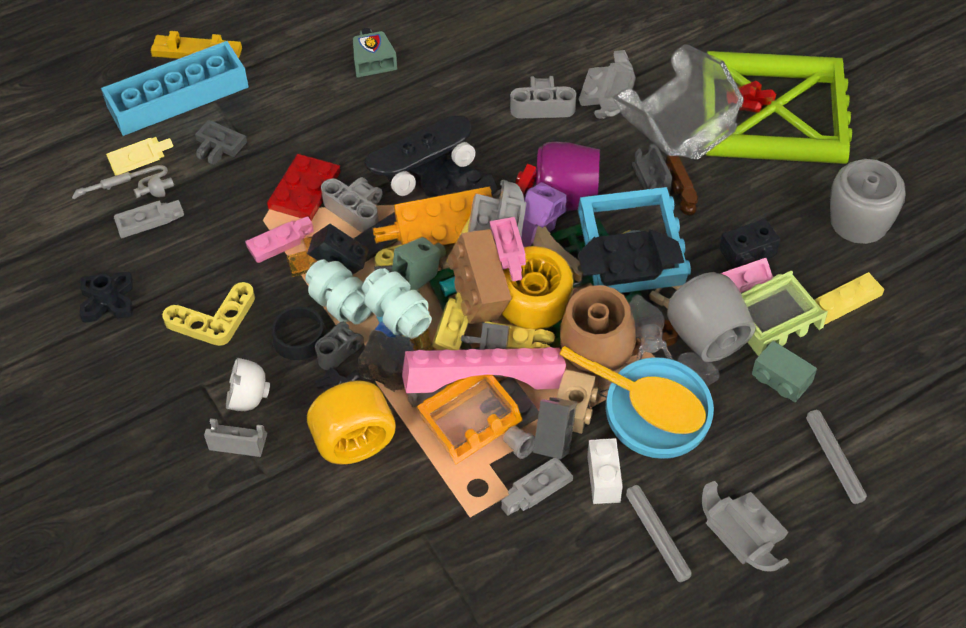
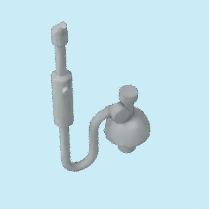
(155, 184)

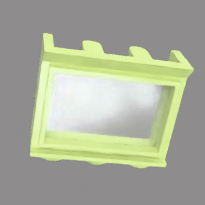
(780, 309)

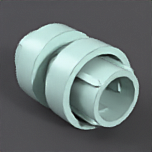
(338, 290)
(402, 309)

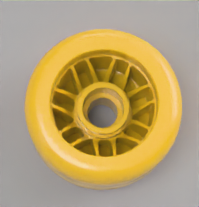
(542, 293)
(350, 422)

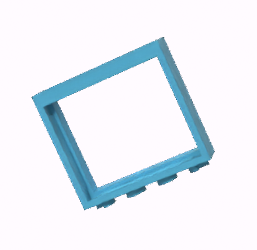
(658, 196)

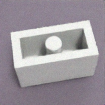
(604, 471)

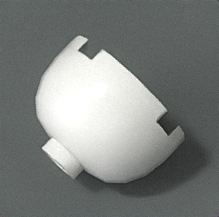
(246, 386)

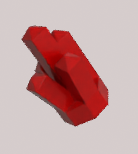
(755, 97)

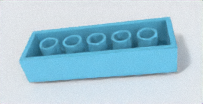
(175, 88)

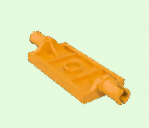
(434, 218)

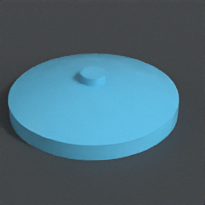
(640, 434)

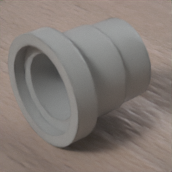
(519, 441)

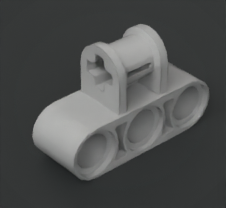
(542, 100)
(352, 202)

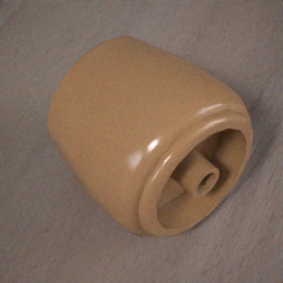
(599, 327)

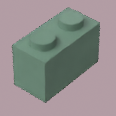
(784, 371)

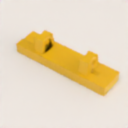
(167, 45)

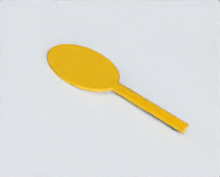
(654, 398)

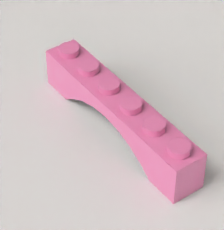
(433, 369)

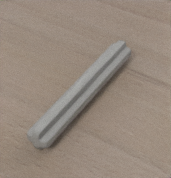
(836, 457)
(658, 533)

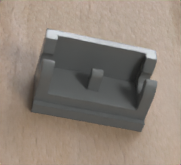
(652, 169)
(554, 427)

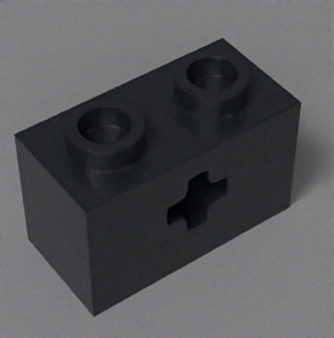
(338, 246)

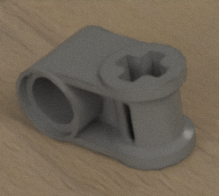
(339, 343)

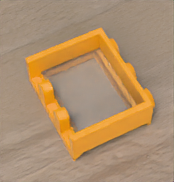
(469, 414)

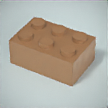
(479, 276)

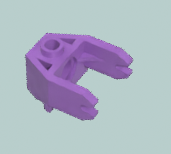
(542, 209)

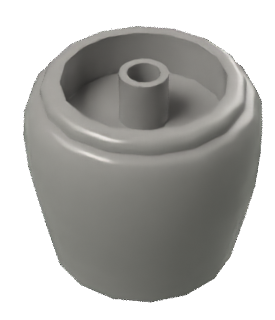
(865, 200)
(711, 316)

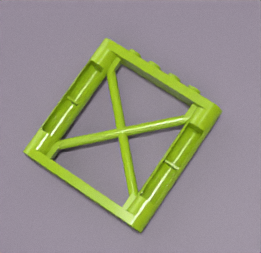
(812, 149)

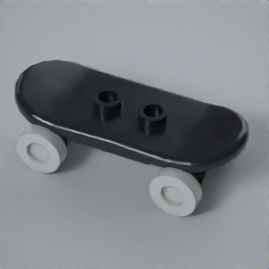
(419, 148)

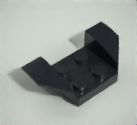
(445, 177)
(629, 256)

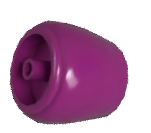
(569, 169)

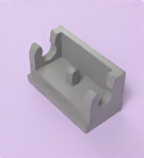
(235, 439)

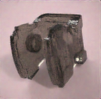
(384, 359)

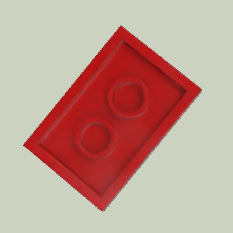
(300, 188)

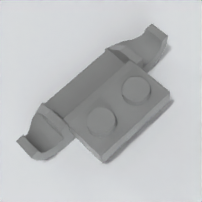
(605, 83)
(508, 205)
(744, 527)

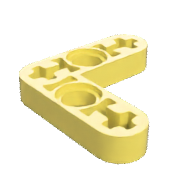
(218, 322)

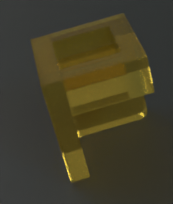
(301, 262)

